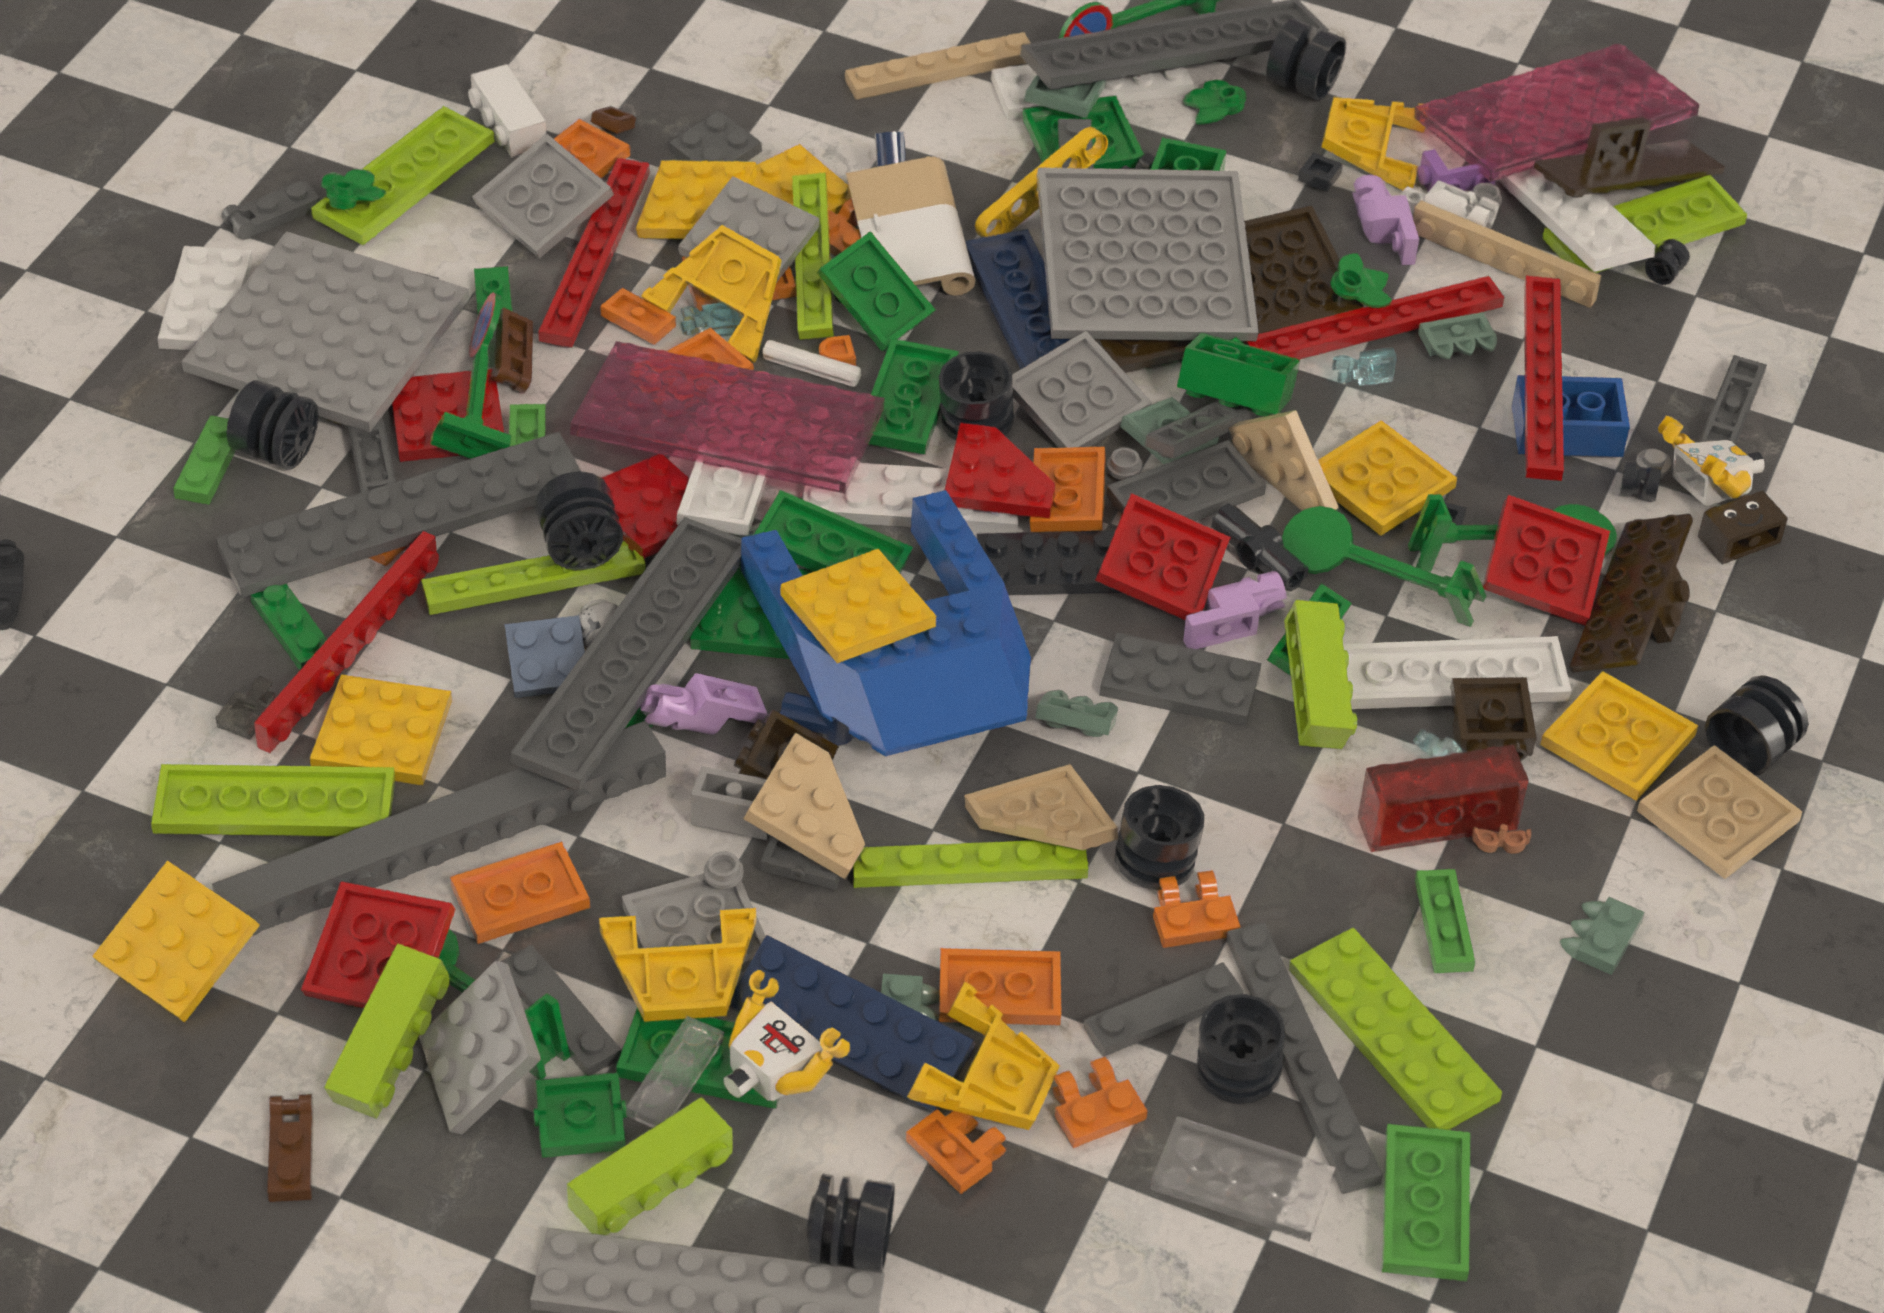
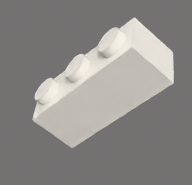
(507, 109)

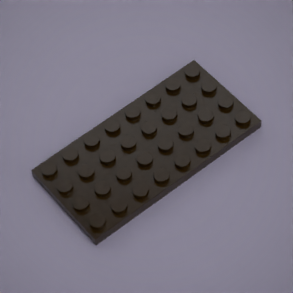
(1290, 285)

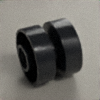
(1306, 59)

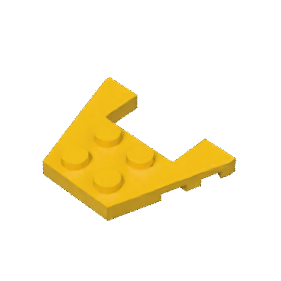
(1361, 134)
(731, 273)
(681, 979)
(1006, 1075)

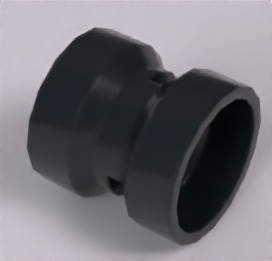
(1667, 262)
(1632, 477)

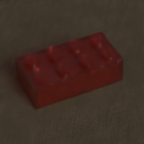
(1441, 797)

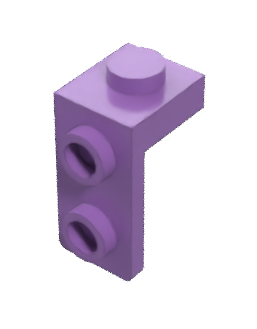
(1433, 170)

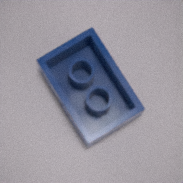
(1592, 416)

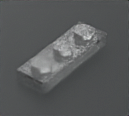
(675, 1072)

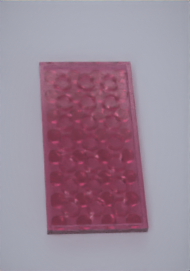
(1552, 110)
(728, 416)

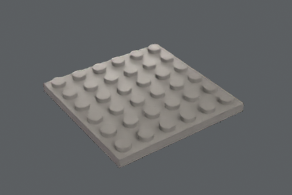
(1145, 254)
(328, 329)

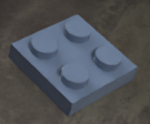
(543, 653)

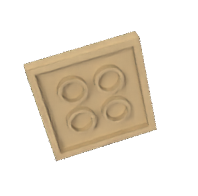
(1719, 811)

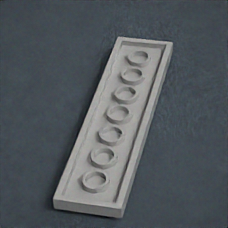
(639, 1276)

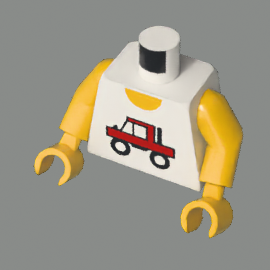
(774, 1050)

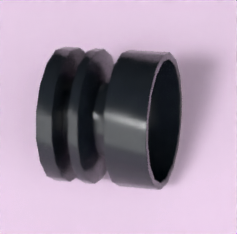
(976, 391)
(272, 424)
(579, 520)
(1758, 723)
(1159, 836)
(1240, 1048)
(851, 1223)

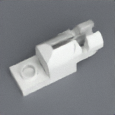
(1455, 201)

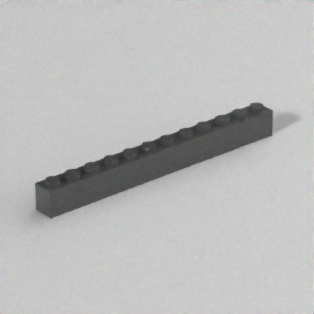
(435, 832)

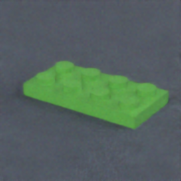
(1426, 1202)

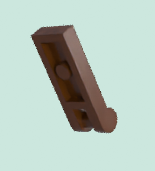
(513, 350)
(290, 1149)

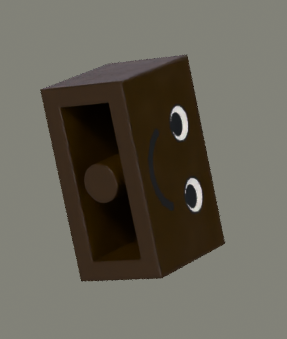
(1742, 527)

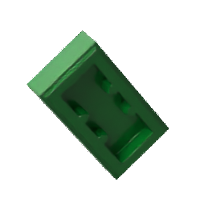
(492, 280)

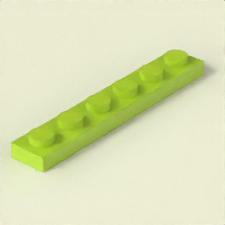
(813, 294)
(521, 580)
(967, 863)

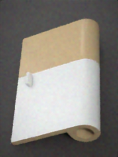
(915, 220)

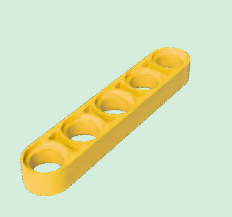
(1027, 187)

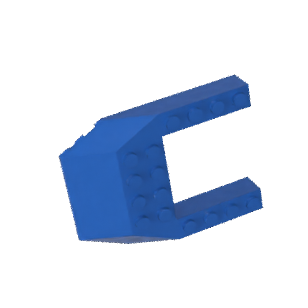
(928, 686)

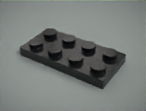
(1048, 561)

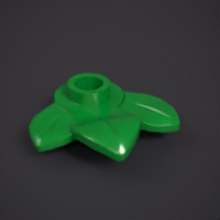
(1215, 101)
(346, 189)
(1360, 283)

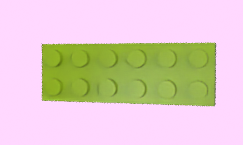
(409, 173)
(1676, 213)
(270, 799)
(1395, 1031)

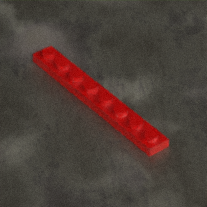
(593, 254)
(1376, 323)
(1543, 379)
(345, 643)

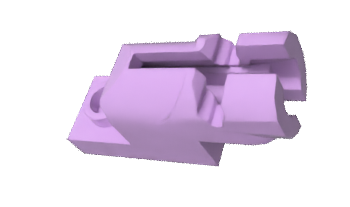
(1386, 217)
(1234, 610)
(702, 704)

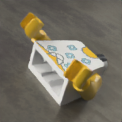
(1710, 469)

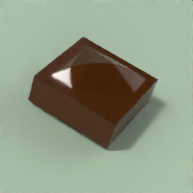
(613, 119)

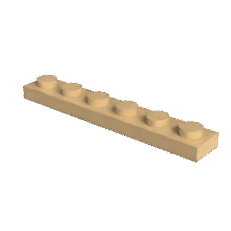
(936, 66)
(1504, 252)

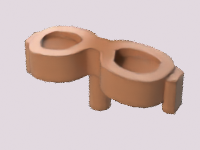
(1511, 842)

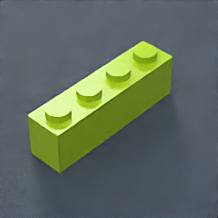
(1319, 674)
(387, 1031)
(650, 1168)

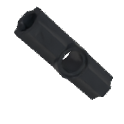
(1259, 546)

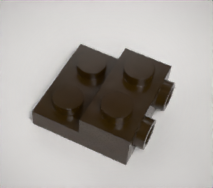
(1493, 714)
(770, 742)

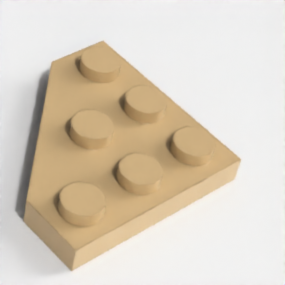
(1284, 457)
(808, 808)
(1044, 808)

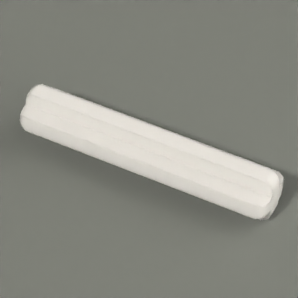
(811, 363)

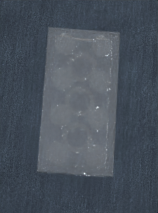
(1243, 1178)

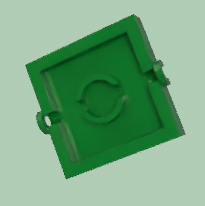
(580, 1115)

